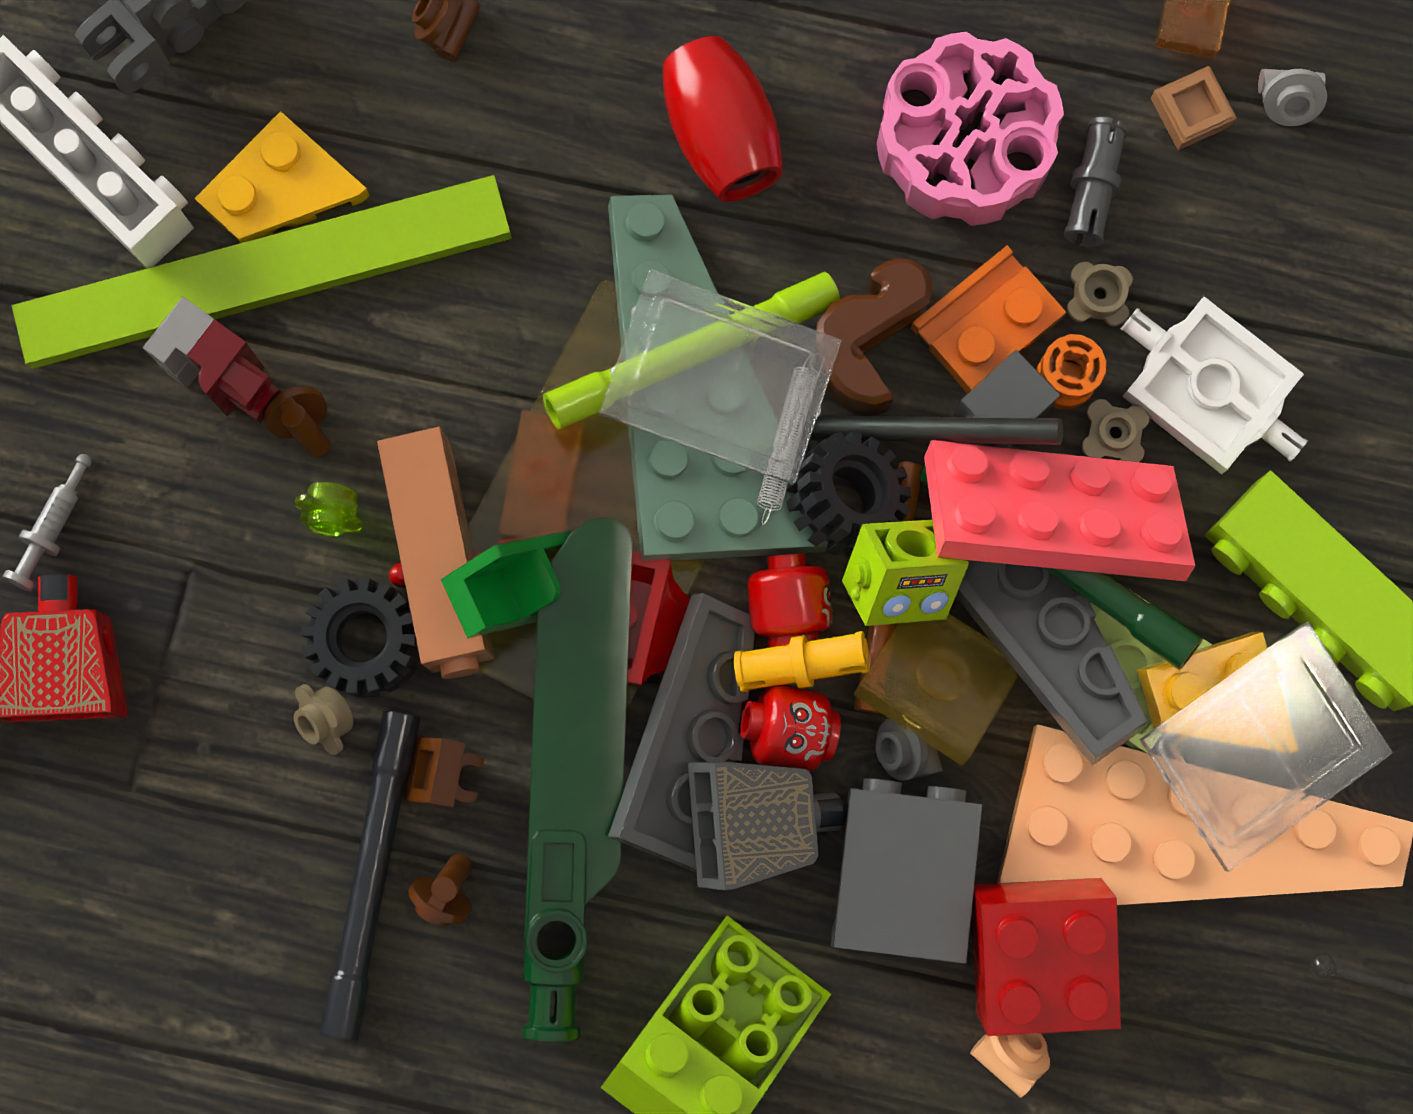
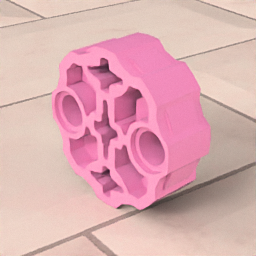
(1029, 126)

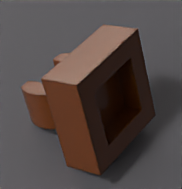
(437, 772)

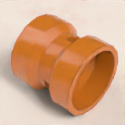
(1066, 375)

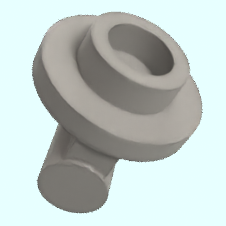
(1292, 95)

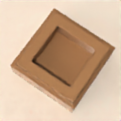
(1193, 108)

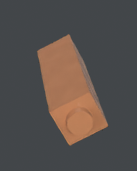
(431, 544)

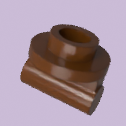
(444, 24)
(297, 415)
(439, 898)

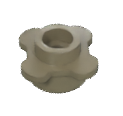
(1112, 280)
(1130, 423)
(322, 717)

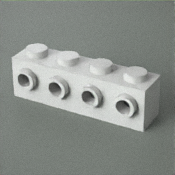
(85, 161)

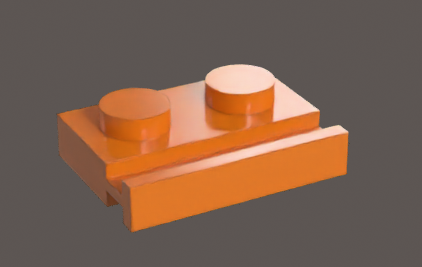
(987, 319)

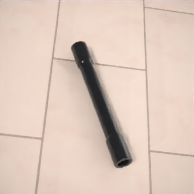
(350, 980)

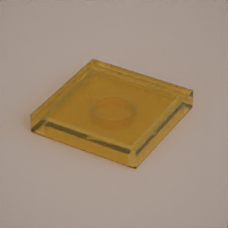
(939, 683)

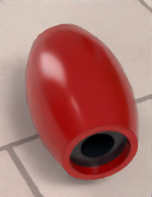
(722, 119)

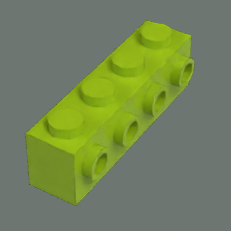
(1321, 580)

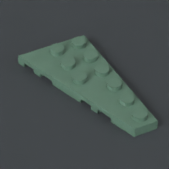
(683, 497)

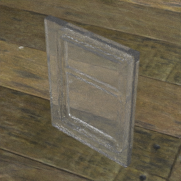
(720, 377)
(1266, 746)

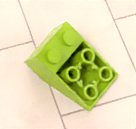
(719, 1031)

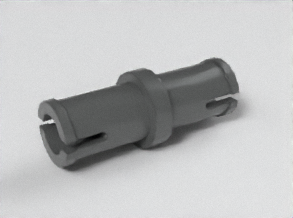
(1095, 182)

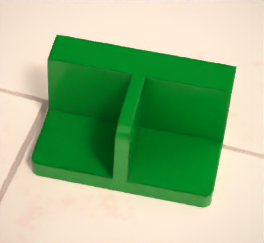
(505, 584)

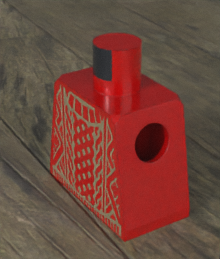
(59, 660)

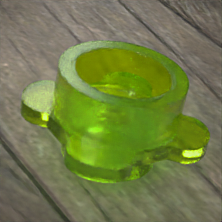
(329, 509)

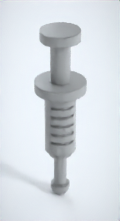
(47, 527)

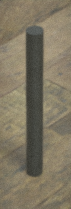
(943, 429)

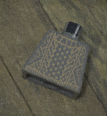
(755, 821)

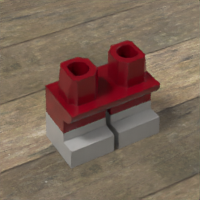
(228, 369)

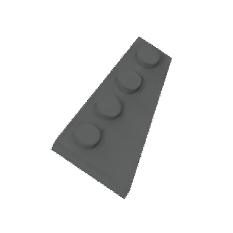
(1056, 650)

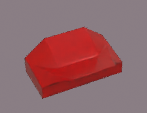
(654, 617)

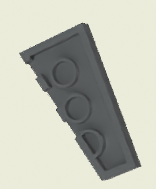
(690, 722)

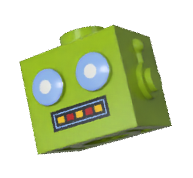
(899, 576)

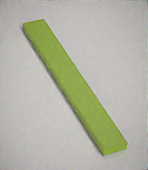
(263, 270)

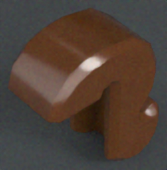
(895, 299)

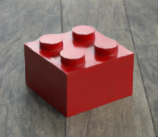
(1046, 956)

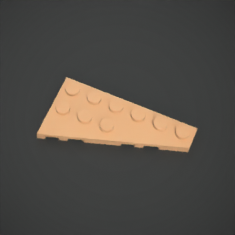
(1137, 837)

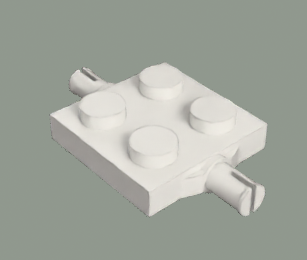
(1213, 385)

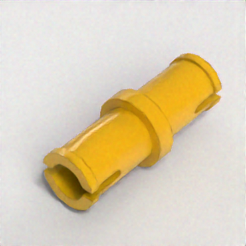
(802, 661)

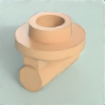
(1014, 1059)

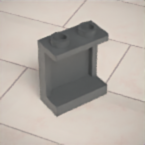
(907, 872)

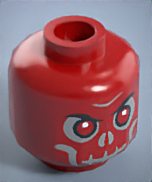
(789, 600)
(791, 727)

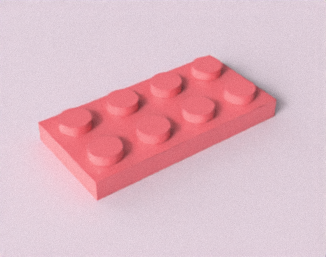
(1057, 511)

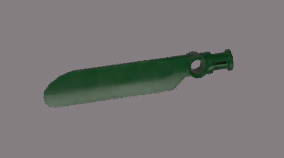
(575, 760)

